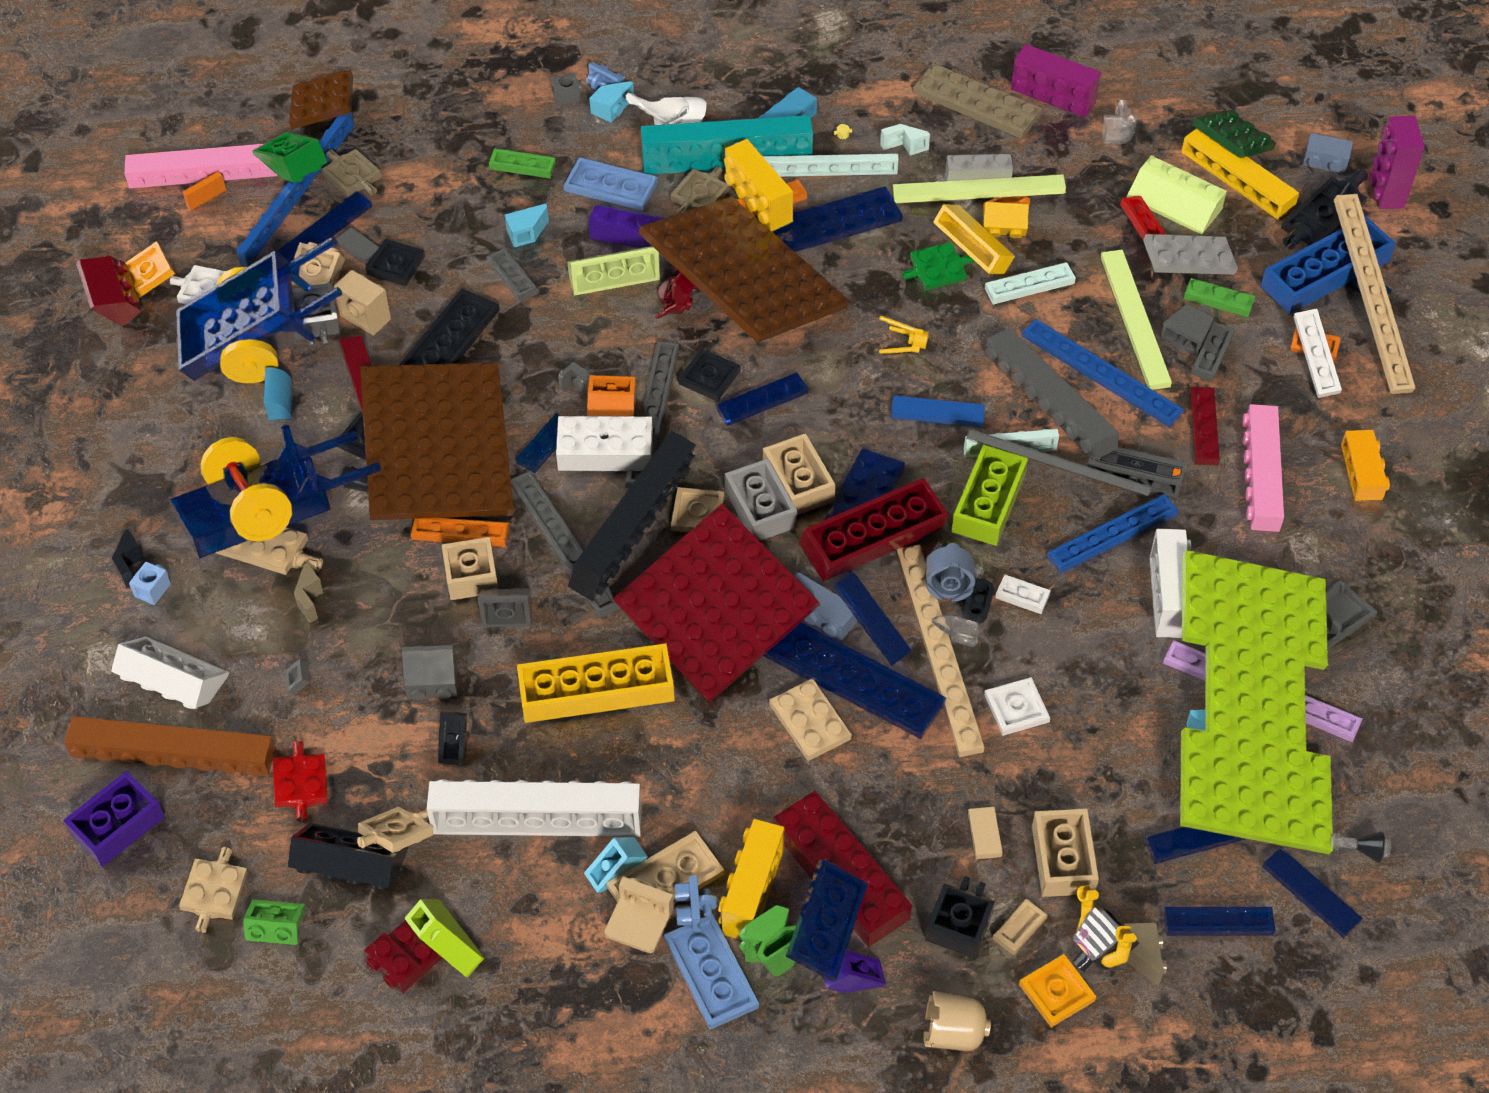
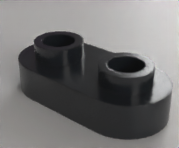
(979, 603)

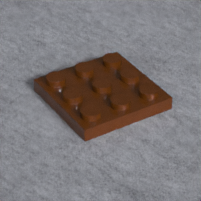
(321, 99)

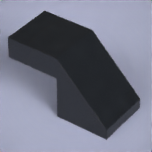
(125, 555)

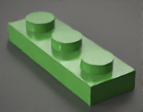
(522, 163)
(1219, 297)

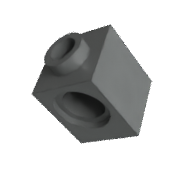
(566, 89)

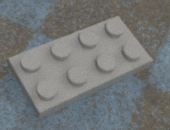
(1190, 254)

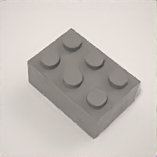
(761, 500)

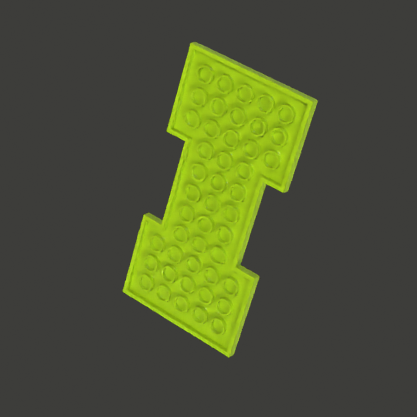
(1252, 762)

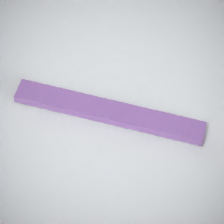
(1317, 712)

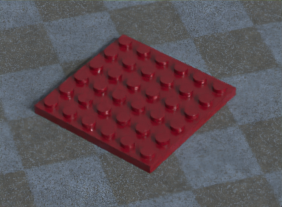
(716, 602)

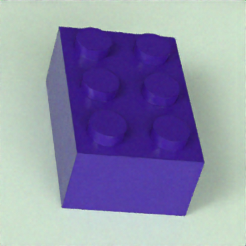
(114, 818)

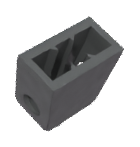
(1188, 328)

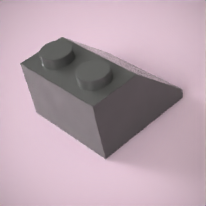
(505, 607)
(430, 672)

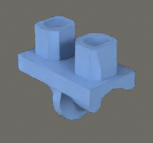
(601, 75)
(689, 892)

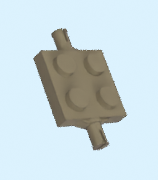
(351, 172)
(699, 189)

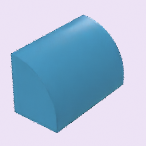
(278, 394)

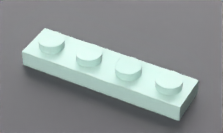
(1029, 283)
(1039, 440)

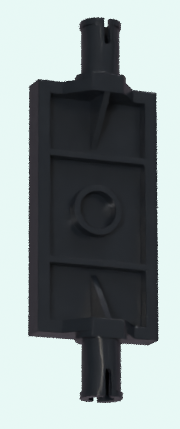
(1318, 214)

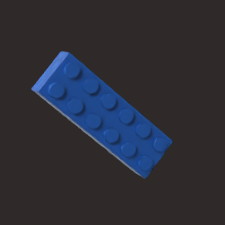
(1319, 269)

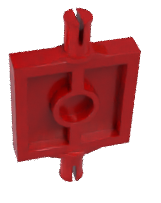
(299, 781)

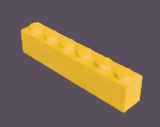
(1241, 174)

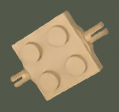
(395, 829)
(213, 889)

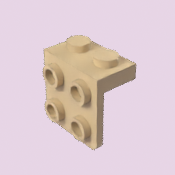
(640, 915)

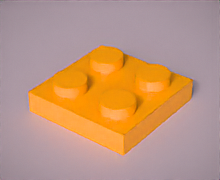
(149, 269)
(1057, 990)

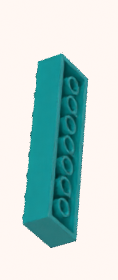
(703, 144)

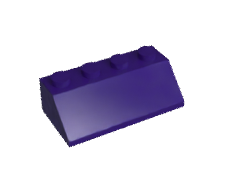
(619, 225)

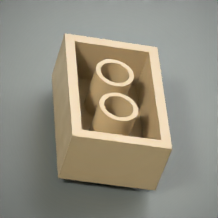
(801, 473)
(1064, 851)

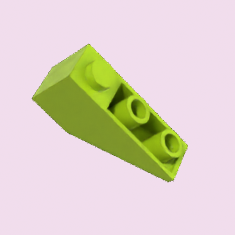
(444, 935)

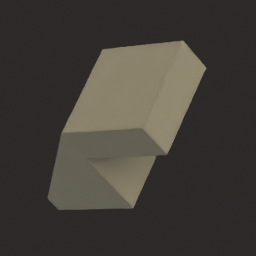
(307, 589)

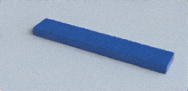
(1112, 533)

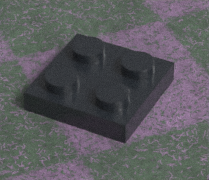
(395, 262)
(709, 374)

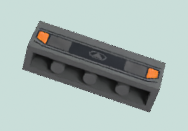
(1158, 472)

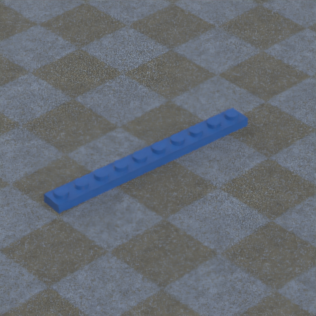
(290, 195)

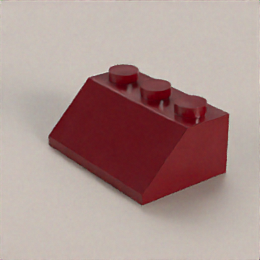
(109, 288)

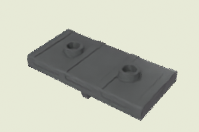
(1345, 612)

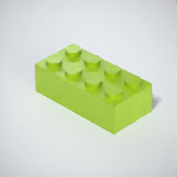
(989, 495)

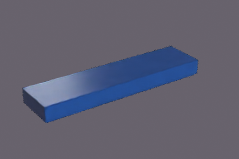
(938, 411)

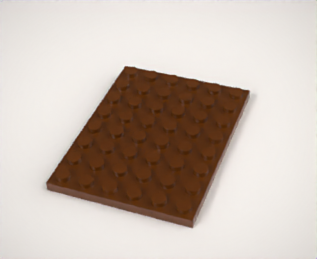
(744, 268)
(436, 441)

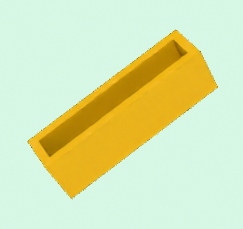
(974, 239)

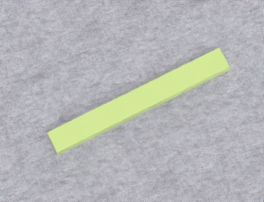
(979, 188)
(1135, 320)

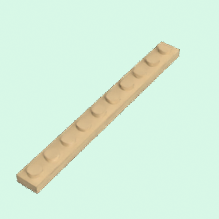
(1374, 294)
(940, 654)

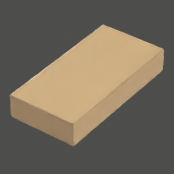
(985, 833)
(1019, 926)

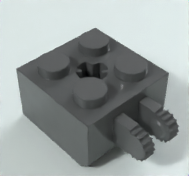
(321, 321)

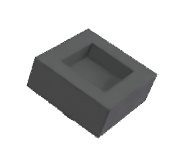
(297, 676)

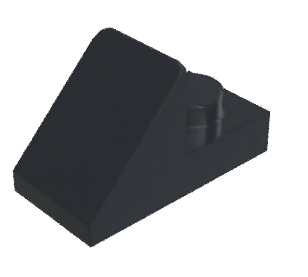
(452, 738)

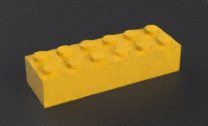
(595, 683)

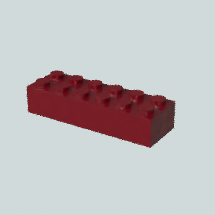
(873, 529)
(816, 834)

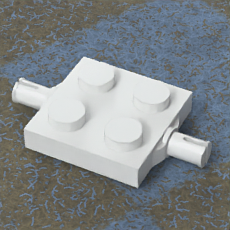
(195, 283)

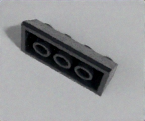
(337, 855)

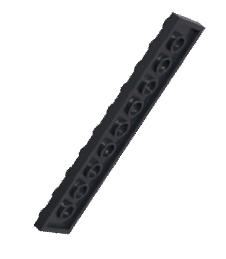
(441, 344)

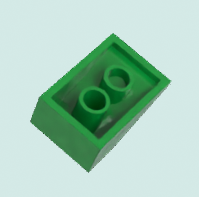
(292, 156)

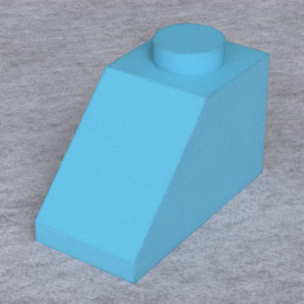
(615, 859)

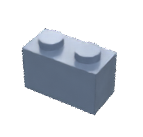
(1327, 153)

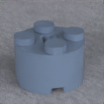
(950, 573)

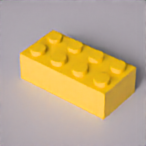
(758, 185)
(753, 877)

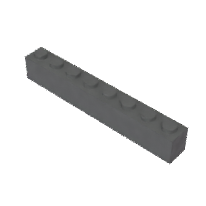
(1052, 394)

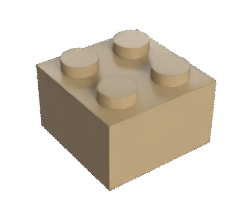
(363, 302)
(469, 567)

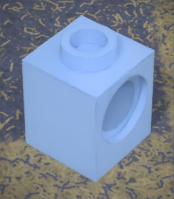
(150, 583)

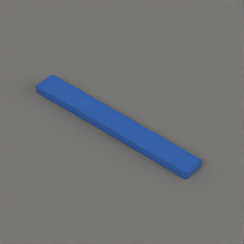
(1103, 373)

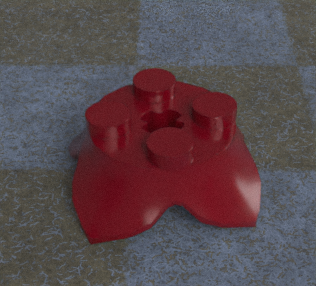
(675, 295)

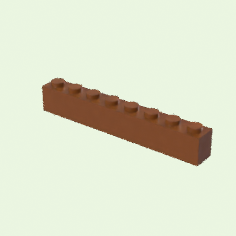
(170, 746)

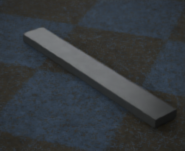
(657, 393)
(1059, 463)
(557, 533)

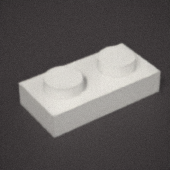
(1023, 594)

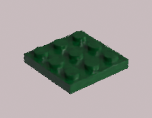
(1234, 133)

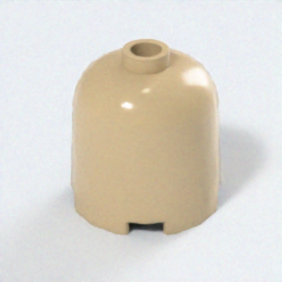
(955, 1022)

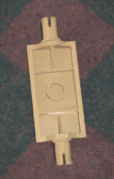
(276, 554)

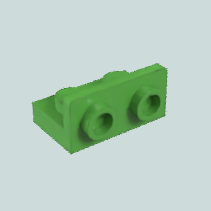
(273, 922)

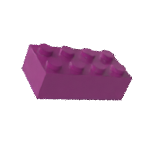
(1055, 80)
(1396, 162)

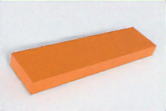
(459, 530)

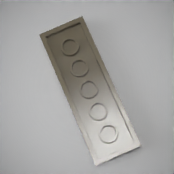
(977, 100)

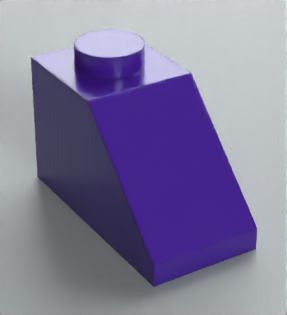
(857, 974)

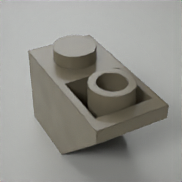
(1147, 955)

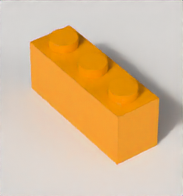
(1364, 465)

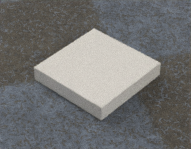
(1017, 706)

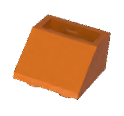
(611, 396)

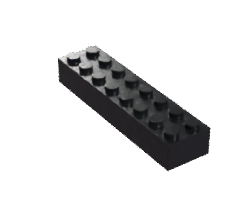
(632, 516)

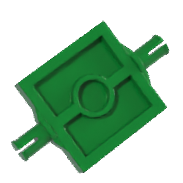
(937, 266)

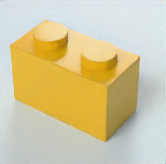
(1006, 219)

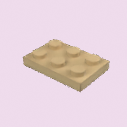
(810, 719)

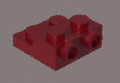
(401, 957)

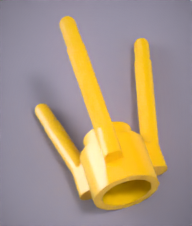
(917, 337)

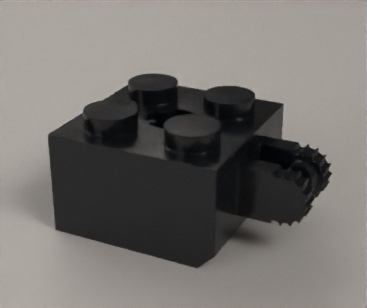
(960, 918)

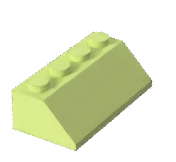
(1178, 194)
(614, 270)

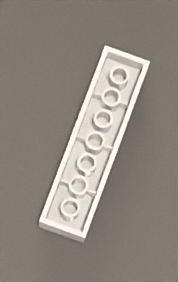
(534, 808)

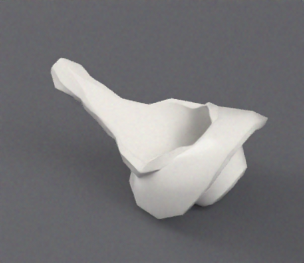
(671, 110)

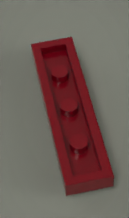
(1204, 426)

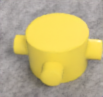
(843, 131)

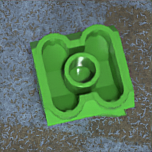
(768, 940)

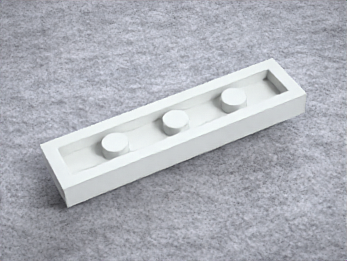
(1317, 353)

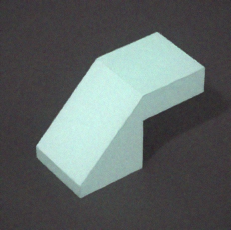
(911, 138)

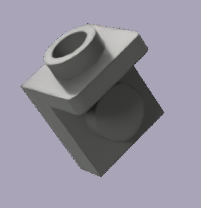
(574, 375)

